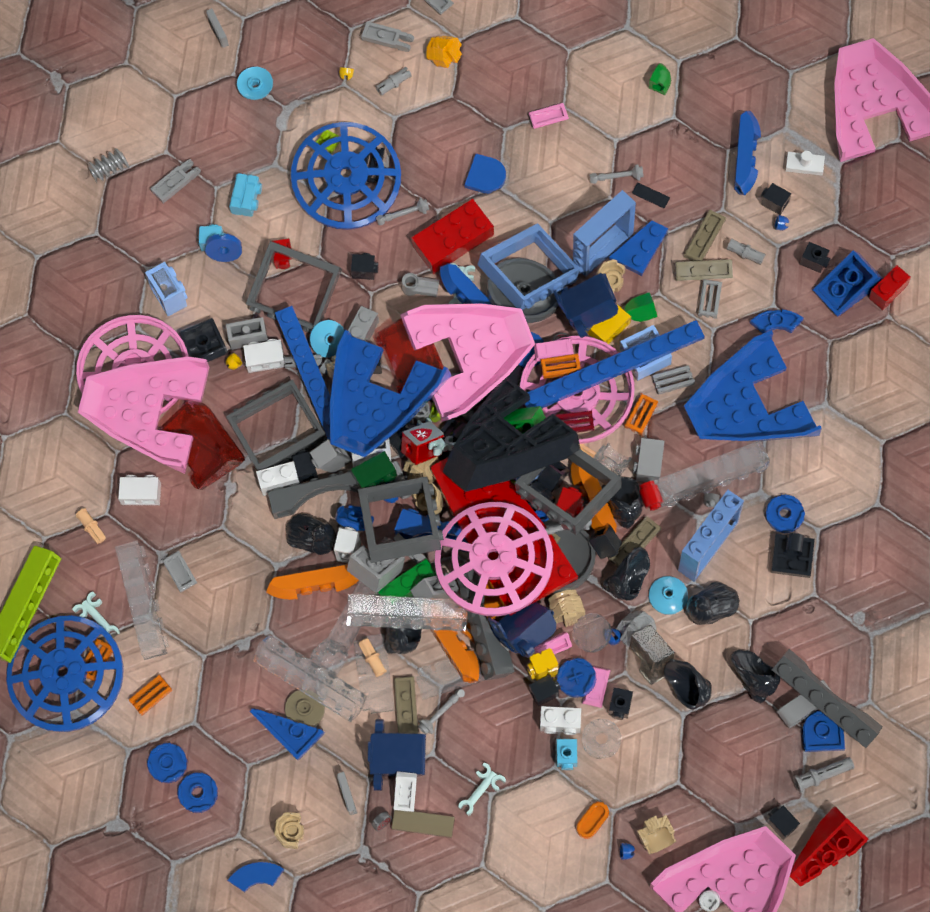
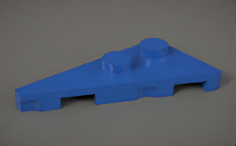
(292, 735)

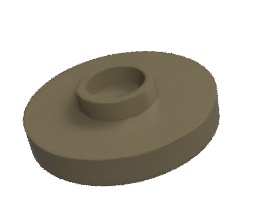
(295, 709)

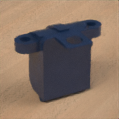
(588, 303)
(525, 629)
(395, 753)

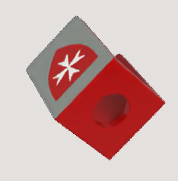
(419, 440)

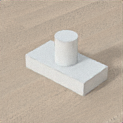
(805, 163)
(405, 791)

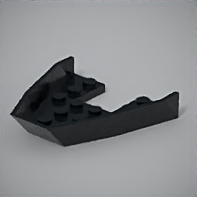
(496, 452)

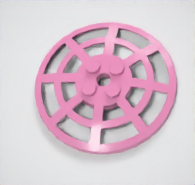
(130, 356)
(589, 397)
(496, 568)

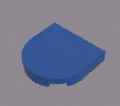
(485, 174)
(822, 734)

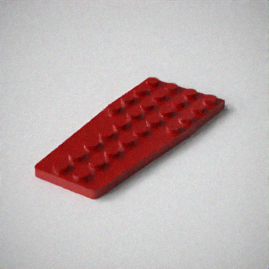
(505, 492)

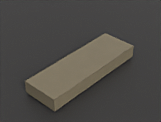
(705, 236)
(703, 270)
(639, 537)
(406, 705)
(423, 823)

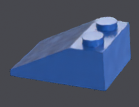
(847, 283)

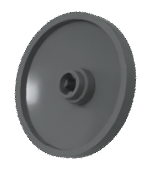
(526, 277)
(578, 553)

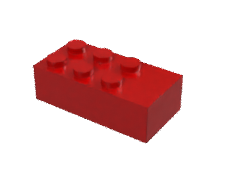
(453, 236)

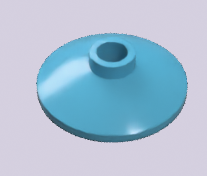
(251, 77)
(319, 336)
(668, 604)

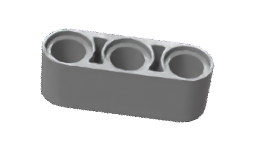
(797, 710)

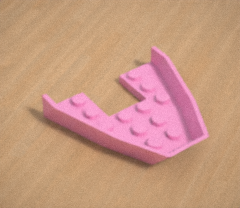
(870, 85)
(485, 343)
(130, 402)
(744, 870)

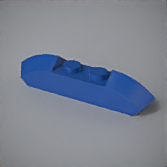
(745, 172)
(458, 283)

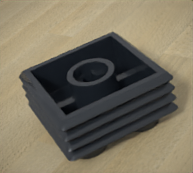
(207, 332)

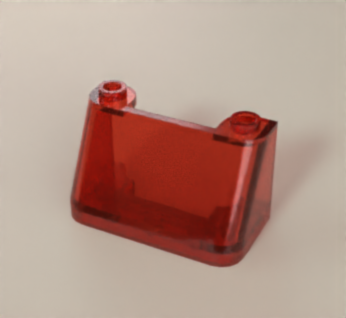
(401, 353)
(212, 448)

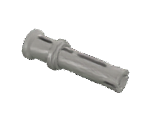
(814, 777)

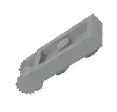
(386, 36)
(175, 181)

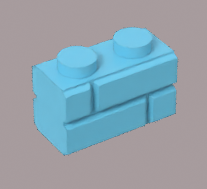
(245, 194)

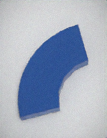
(776, 319)
(256, 874)

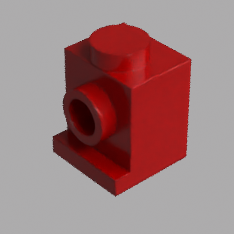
(281, 261)

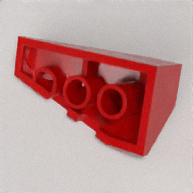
(829, 843)

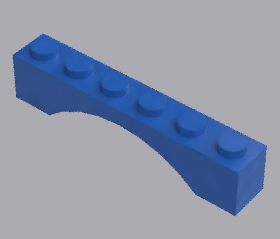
(414, 525)

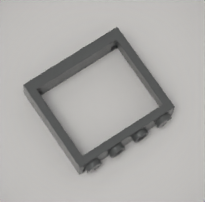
(298, 256)
(267, 399)
(553, 512)
(404, 547)

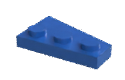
(641, 248)

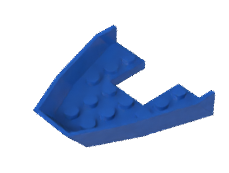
(731, 408)
(369, 414)

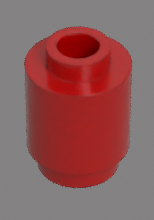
(650, 495)

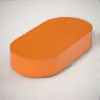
(592, 820)

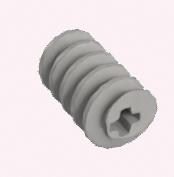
(107, 164)

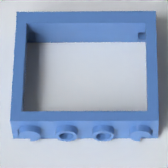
(618, 211)
(514, 244)
(710, 535)

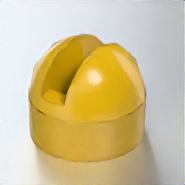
(346, 71)
(233, 361)

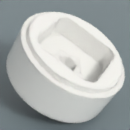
(709, 900)

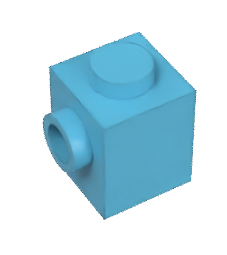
(208, 231)
(567, 753)

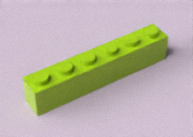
(25, 599)

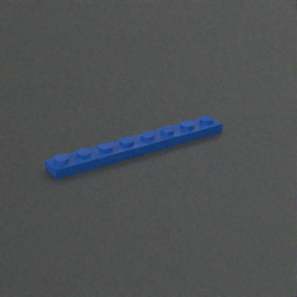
(306, 365)

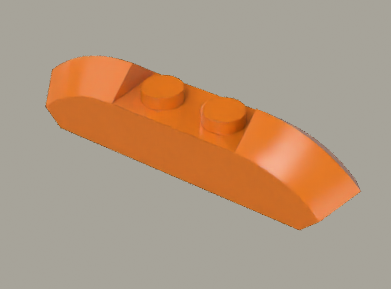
(590, 488)
(306, 582)
(463, 661)

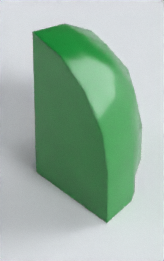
(660, 79)
(641, 308)

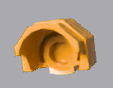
(443, 50)

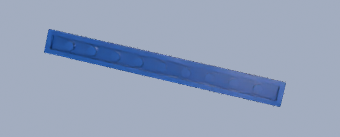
(615, 365)

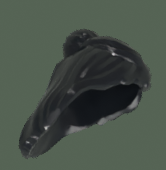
(626, 503)
(310, 534)
(629, 575)
(713, 604)
(402, 640)
(756, 674)
(688, 684)

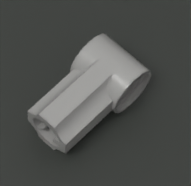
(422, 285)

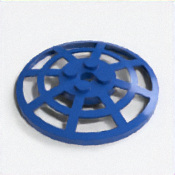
(345, 185)
(72, 680)

